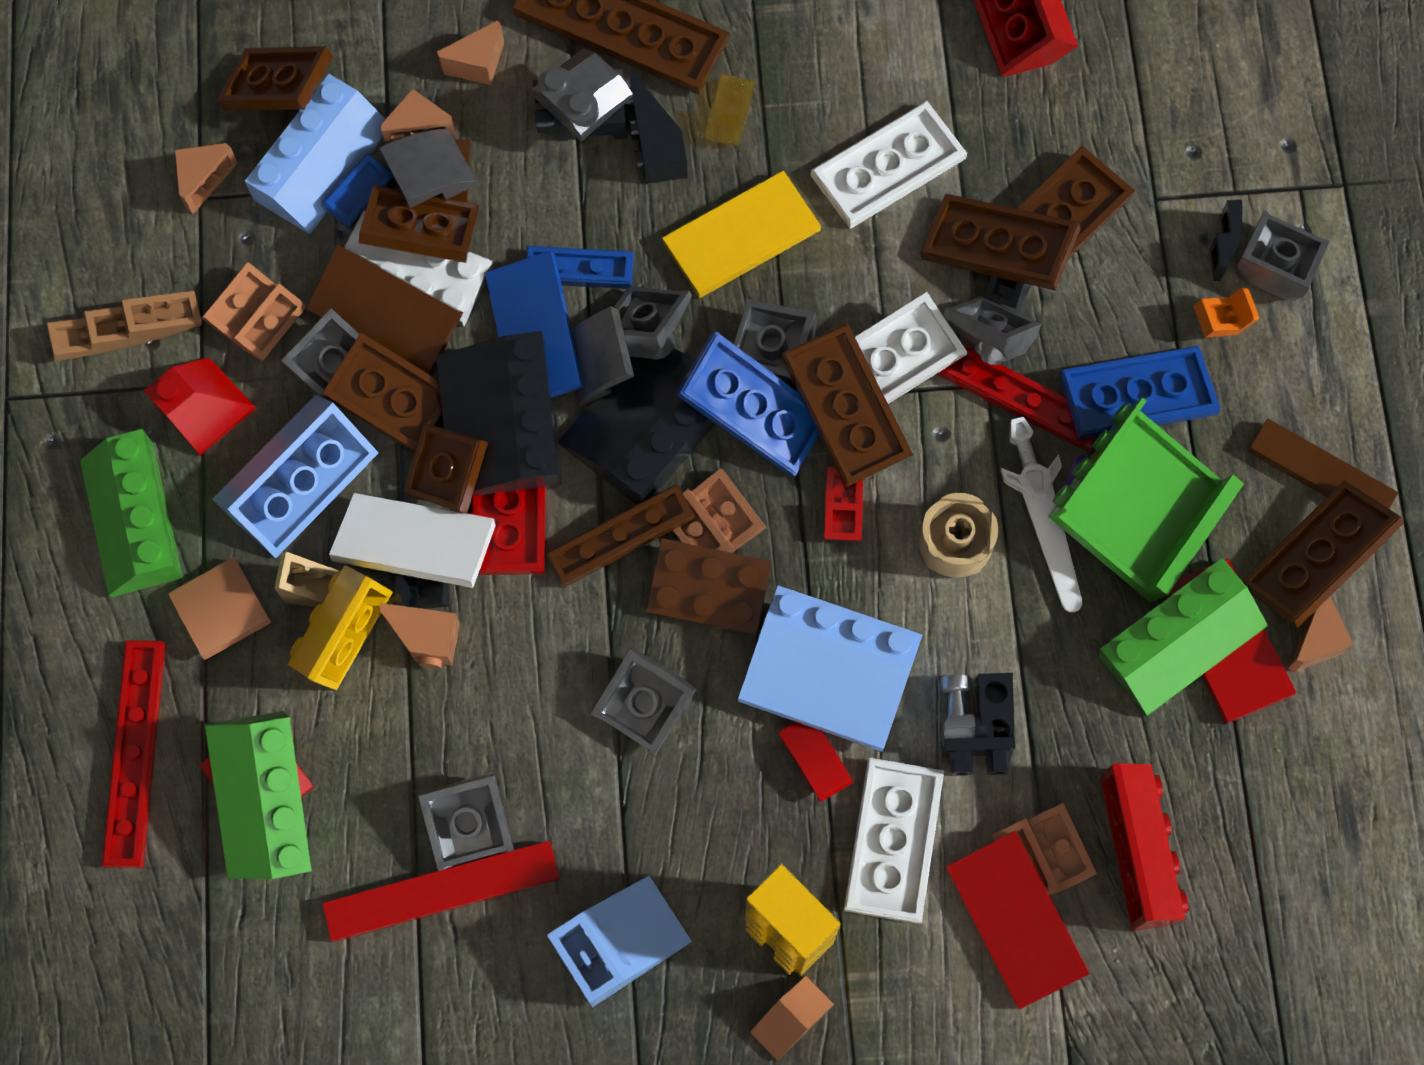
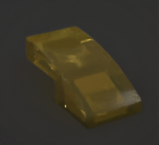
(730, 110)

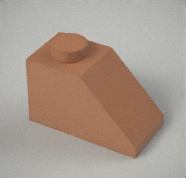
(425, 633)

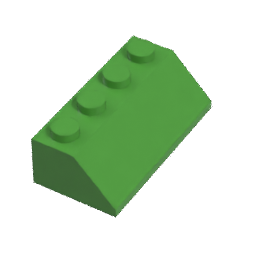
(130, 514)
(1183, 637)
(258, 797)

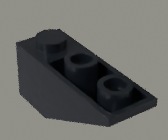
(660, 138)

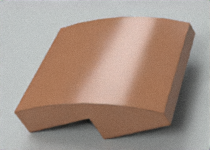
(254, 312)
(722, 516)
(219, 608)
(1054, 848)

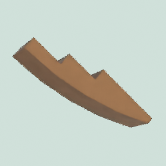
(124, 326)

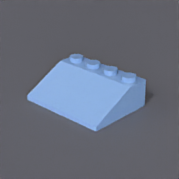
(830, 668)

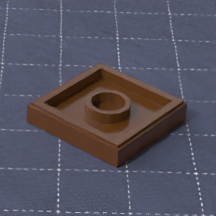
(445, 468)

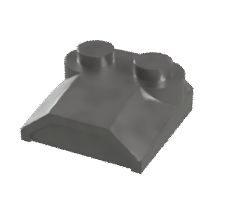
(582, 92)
(1281, 258)
(650, 318)
(993, 329)
(772, 330)
(321, 352)
(644, 700)
(465, 821)

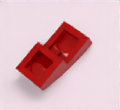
(842, 508)
(815, 759)

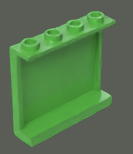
(1142, 503)

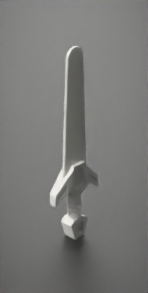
(1038, 492)

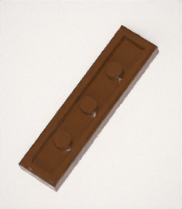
(1312, 464)
(620, 535)

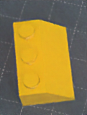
(338, 627)

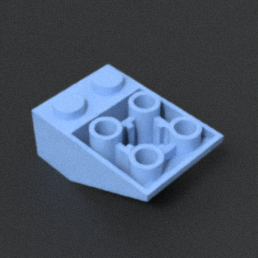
(619, 939)

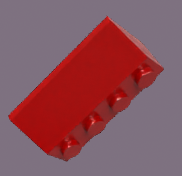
(1026, 33)
(1143, 847)

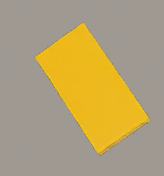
(741, 234)

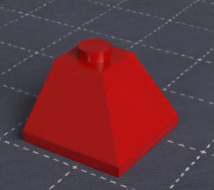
(199, 402)

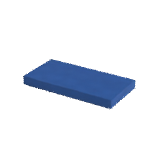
(531, 299)
(1170, 382)
(750, 403)

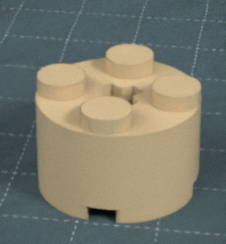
(977, 529)

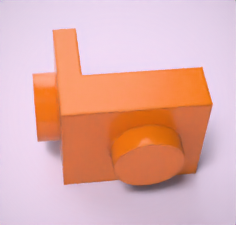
(1227, 314)

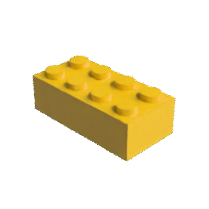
(790, 922)

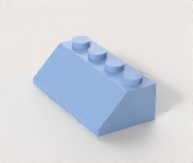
(316, 153)
(296, 475)

